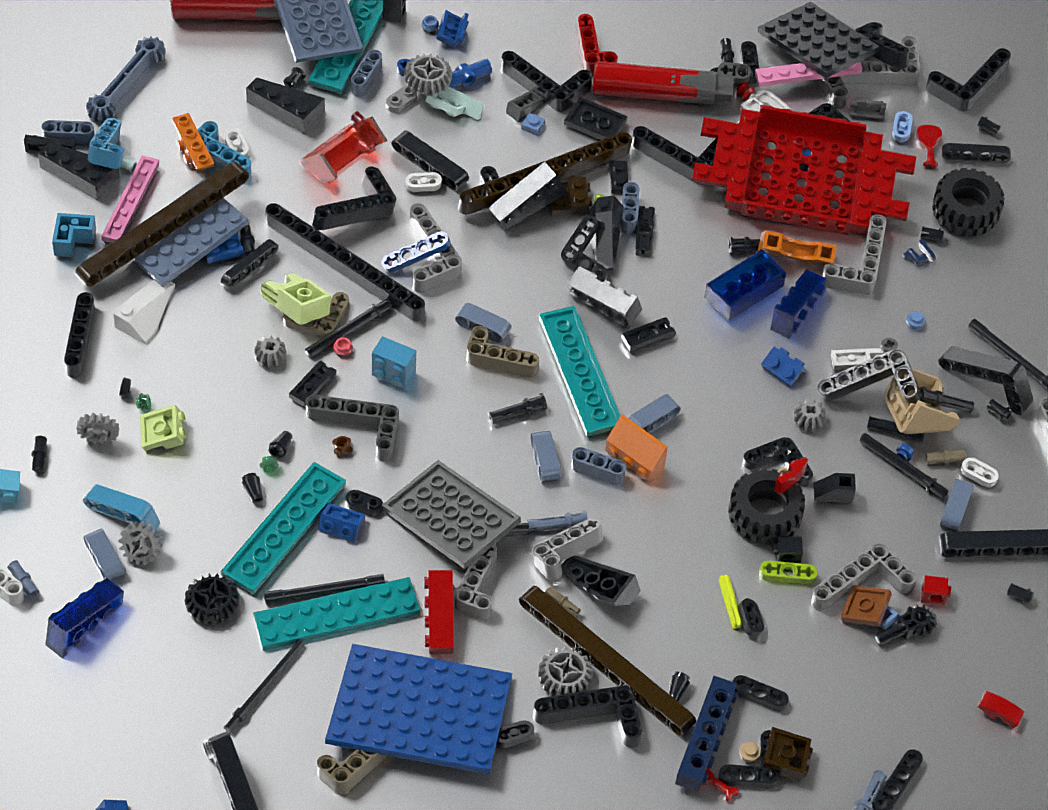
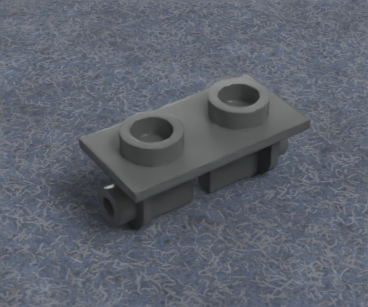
(861, 108)

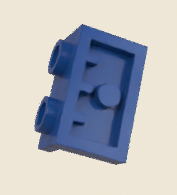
(228, 249)
(341, 522)

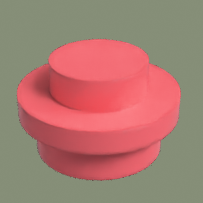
(343, 346)

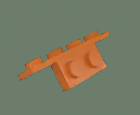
(191, 143)

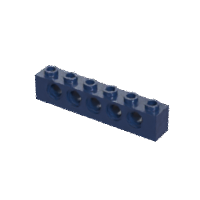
(688, 775)

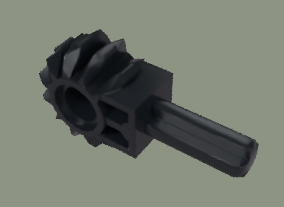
(909, 625)

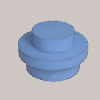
(430, 23)
(915, 320)

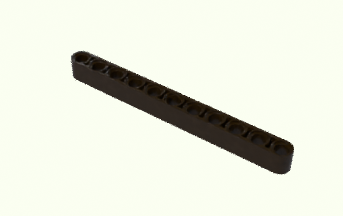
(563, 166)
(161, 224)
(607, 660)

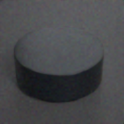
(125, 387)

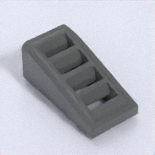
(522, 105)

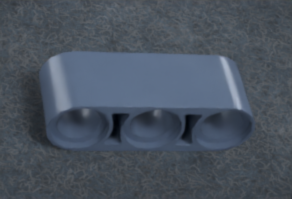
(366, 73)
(80, 131)
(630, 201)
(473, 316)
(656, 413)
(545, 456)
(598, 466)
(957, 504)
(103, 554)

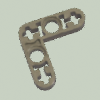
(324, 322)

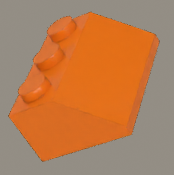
(636, 449)

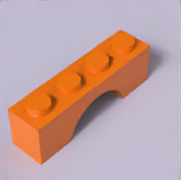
(783, 246)

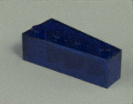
(797, 304)
(82, 616)

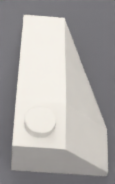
(142, 312)

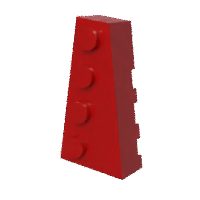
(439, 611)

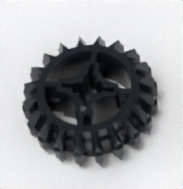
(205, 590)

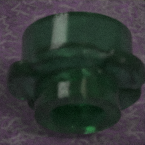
(143, 402)
(269, 464)

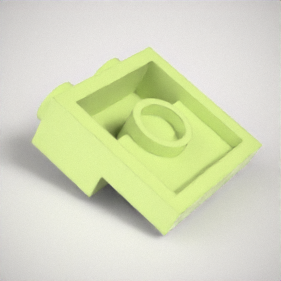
(162, 428)

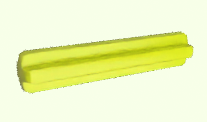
(730, 601)

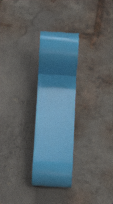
(103, 145)
(220, 153)
(121, 506)

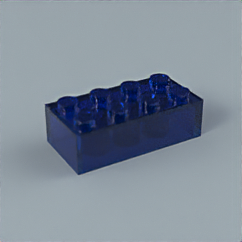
(745, 285)

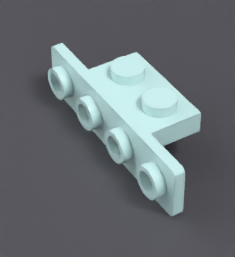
(456, 103)

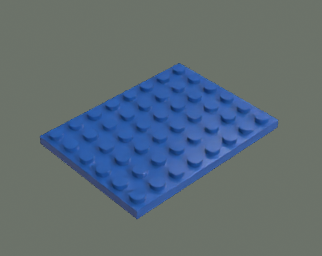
(419, 708)

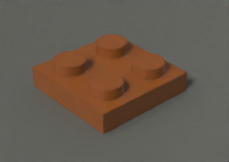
(866, 605)

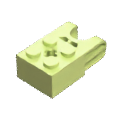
(297, 298)

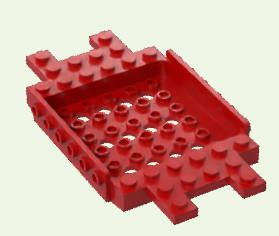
(867, 172)

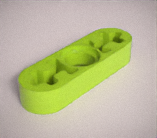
(781, 577)

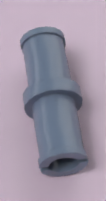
(24, 577)

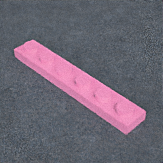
(796, 73)
(130, 199)

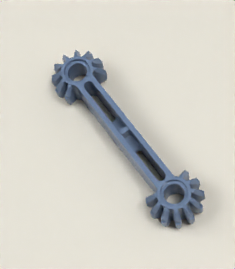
(104, 106)

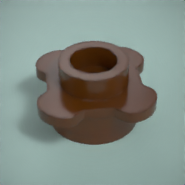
(342, 441)

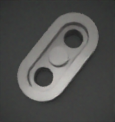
(403, 98)

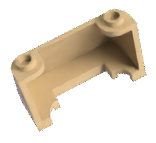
(920, 416)

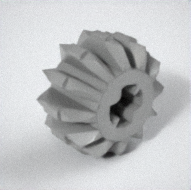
(270, 351)
(809, 415)

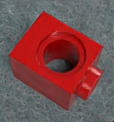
(935, 590)

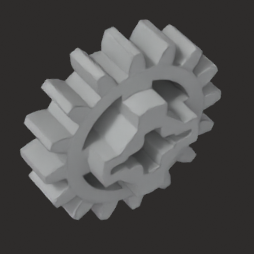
(97, 428)
(131, 543)

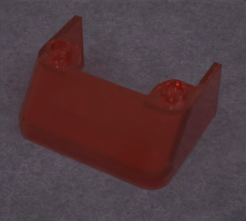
(343, 148)

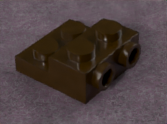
(576, 199)
(788, 753)

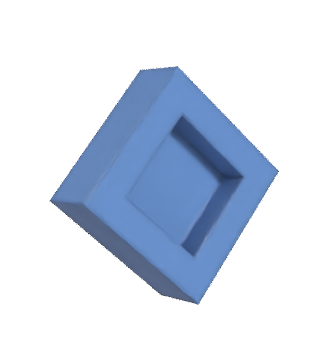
(533, 123)
(889, 618)

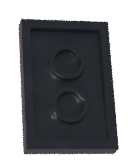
(595, 119)

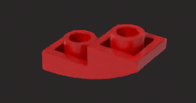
(795, 472)
(998, 706)

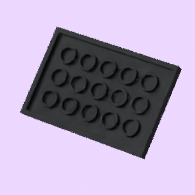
(818, 39)

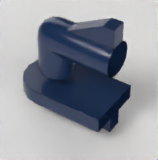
(927, 254)

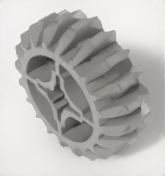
(417, 74)
(557, 664)

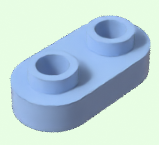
(902, 126)

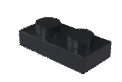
(618, 175)

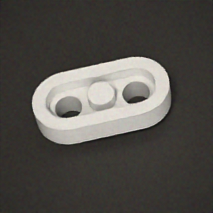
(239, 143)
(423, 182)
(980, 472)

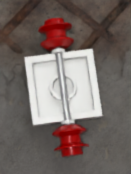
(754, 101)

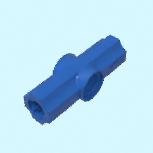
(467, 74)

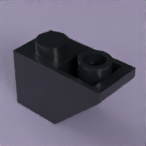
(835, 488)

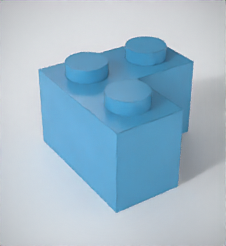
(71, 230)

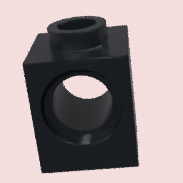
(788, 549)

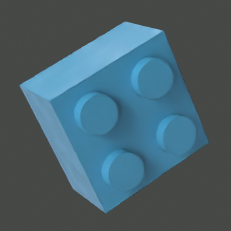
(393, 362)

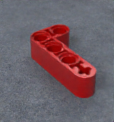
(589, 45)

